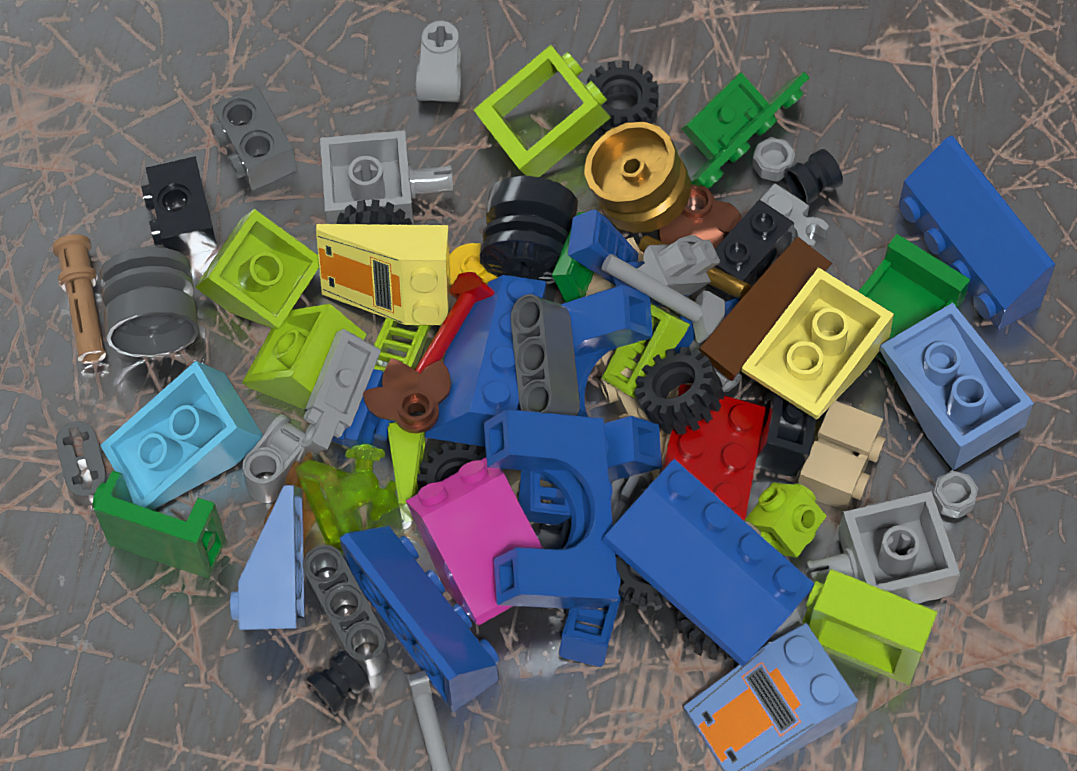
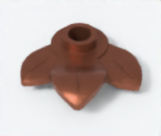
(707, 223)
(407, 392)

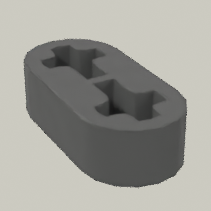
(73, 465)

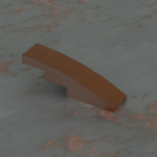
(761, 308)

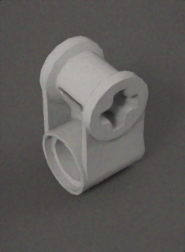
(439, 66)
(273, 454)

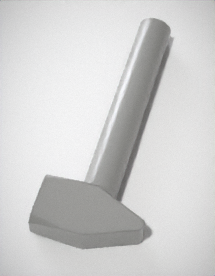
(704, 313)
(428, 720)

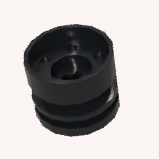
(526, 227)

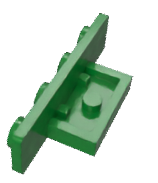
(731, 119)

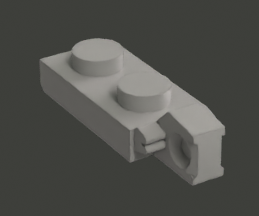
(338, 390)

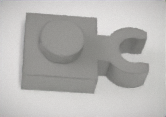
(796, 211)

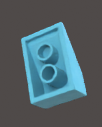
(182, 437)

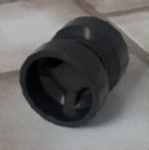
(814, 176)
(333, 685)

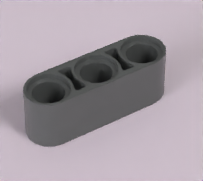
(544, 356)
(342, 590)

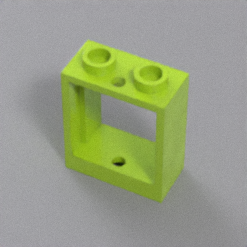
(565, 135)
(869, 625)

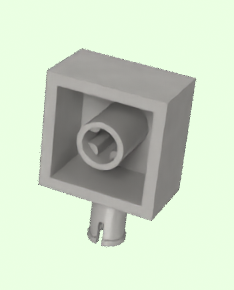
(375, 169)
(910, 527)

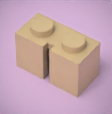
(841, 455)

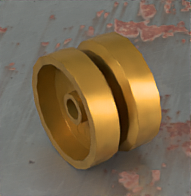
(638, 177)

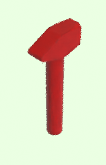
(467, 290)

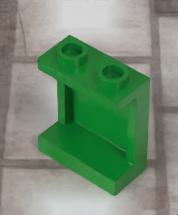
(913, 285)
(156, 536)

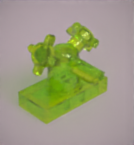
(340, 494)

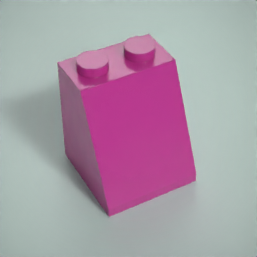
(467, 526)

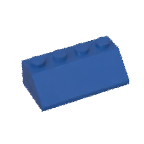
(976, 234)
(483, 364)
(708, 562)
(420, 615)

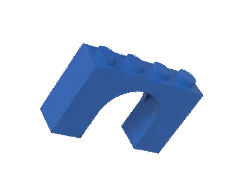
(601, 325)
(574, 457)

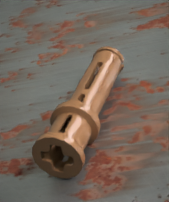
(78, 281)

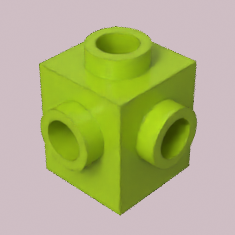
(787, 517)

